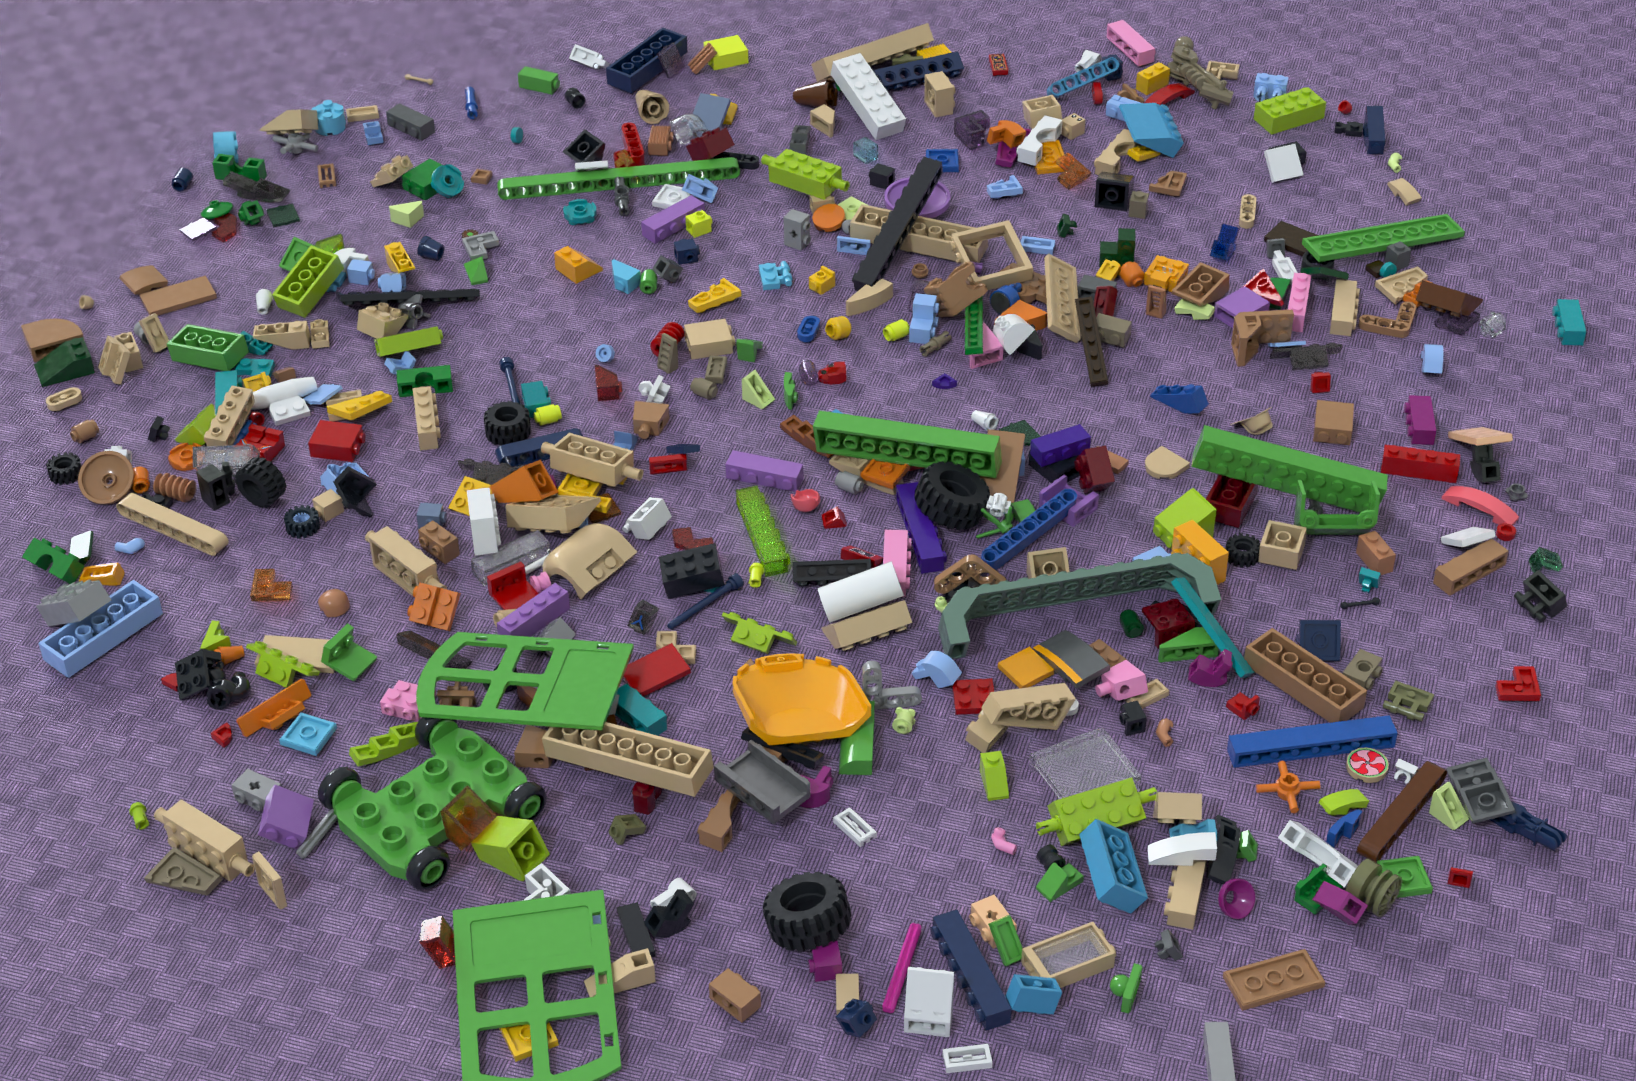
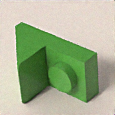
(747, 349)
(1059, 881)

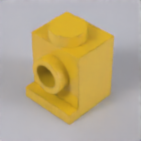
(822, 280)

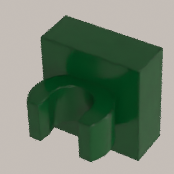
(1064, 226)

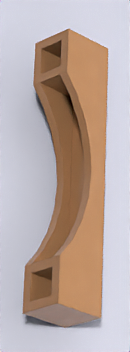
(717, 828)

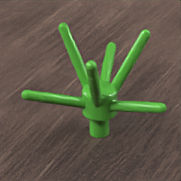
(1003, 526)

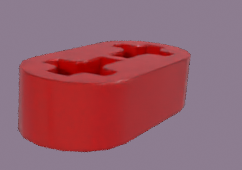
(1097, 93)

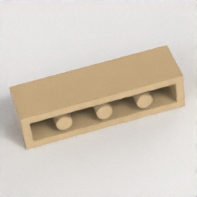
(1344, 307)
(1185, 894)

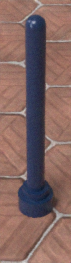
(507, 366)
(733, 583)

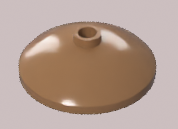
(98, 471)

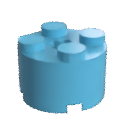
(330, 118)
(225, 144)

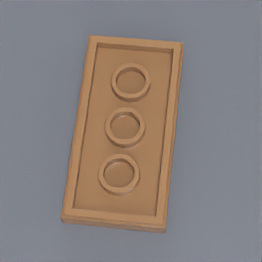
(178, 296)
(1011, 452)
(1273, 979)

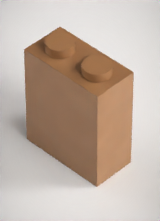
(1333, 422)

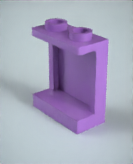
(1084, 504)

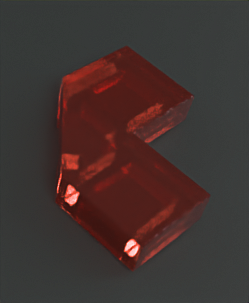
(227, 227)
(684, 540)

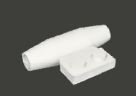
(285, 399)

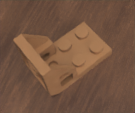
(1256, 328)

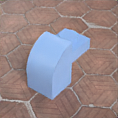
(1432, 358)
(939, 667)

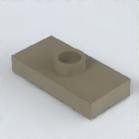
(716, 369)

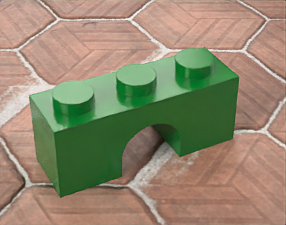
(252, 169)
(437, 377)
(43, 554)

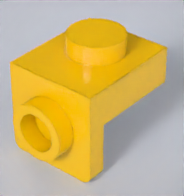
(257, 382)

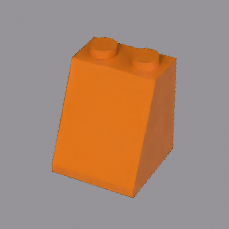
(525, 485)

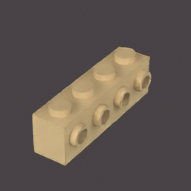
(230, 417)
(425, 417)

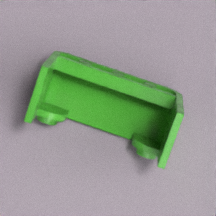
(1336, 523)

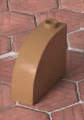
(47, 335)

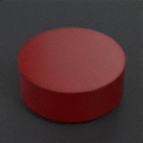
(1506, 532)

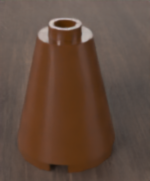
(817, 94)

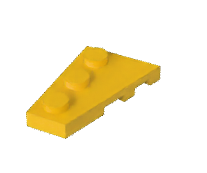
(715, 296)
(360, 406)

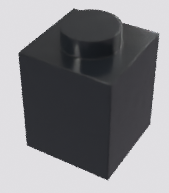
(881, 176)

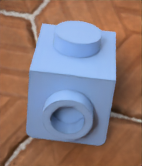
(406, 362)

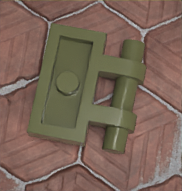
(1409, 696)

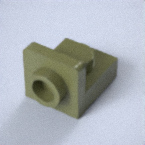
(625, 825)

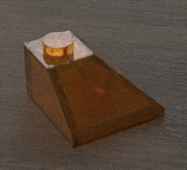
(466, 817)

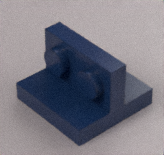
(1320, 638)

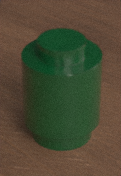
(1131, 623)

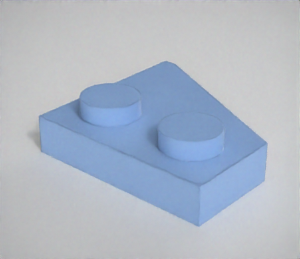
(1008, 188)

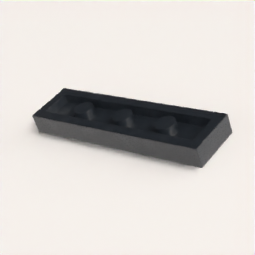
(797, 752)

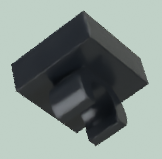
(158, 430)

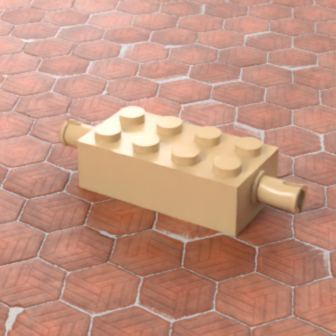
(592, 459)
(401, 560)
(205, 840)

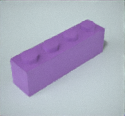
(670, 219)
(764, 471)
(535, 613)

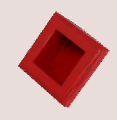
(834, 518)
(1460, 877)

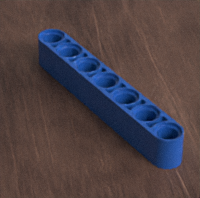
(1029, 529)

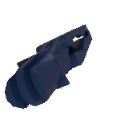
(1531, 827)

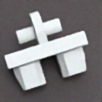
(647, 389)

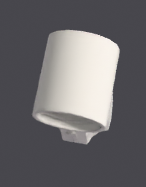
(1088, 59)
(664, 898)

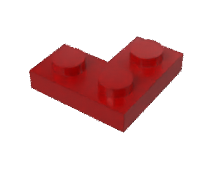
(1523, 688)

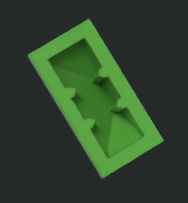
(476, 271)

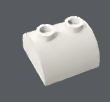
(1011, 331)

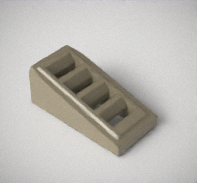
(668, 354)

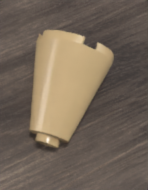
(651, 106)

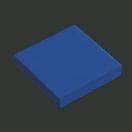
(948, 157)

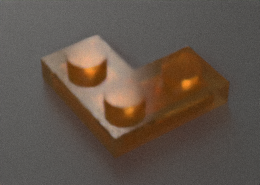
(1074, 171)
(266, 589)

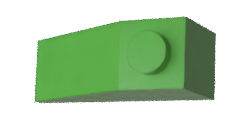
(1188, 646)

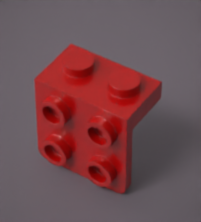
(510, 587)

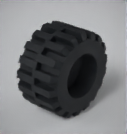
(507, 423)
(260, 482)

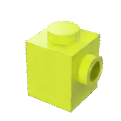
(698, 223)

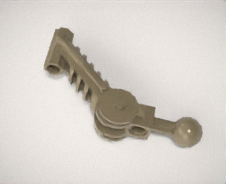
(1186, 69)

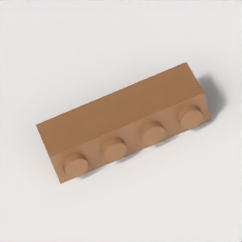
(1470, 566)

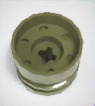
(1374, 887)

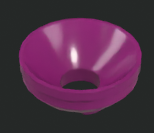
(1243, 898)

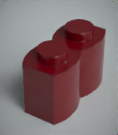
(645, 797)

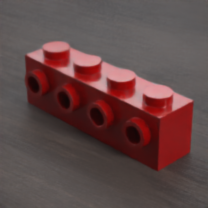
(1420, 463)

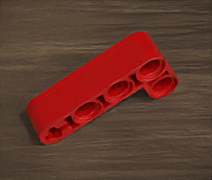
(632, 145)

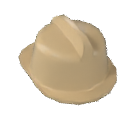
(1257, 424)

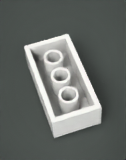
(483, 521)

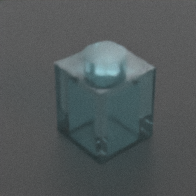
(865, 150)

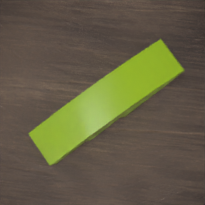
(384, 746)

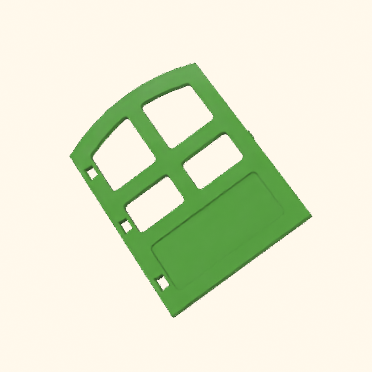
(570, 693)
(529, 942)

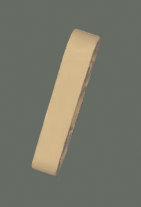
(1248, 198)

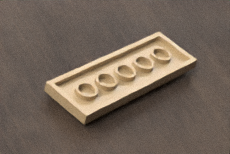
(1061, 296)

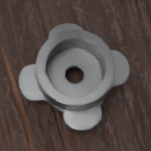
(1516, 492)

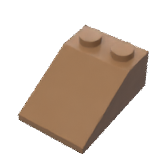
(1203, 285)

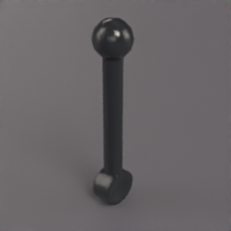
(1375, 601)

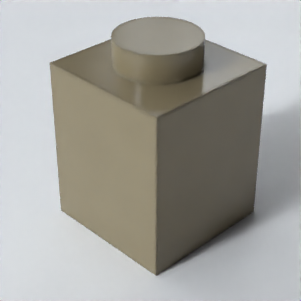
(1138, 204)

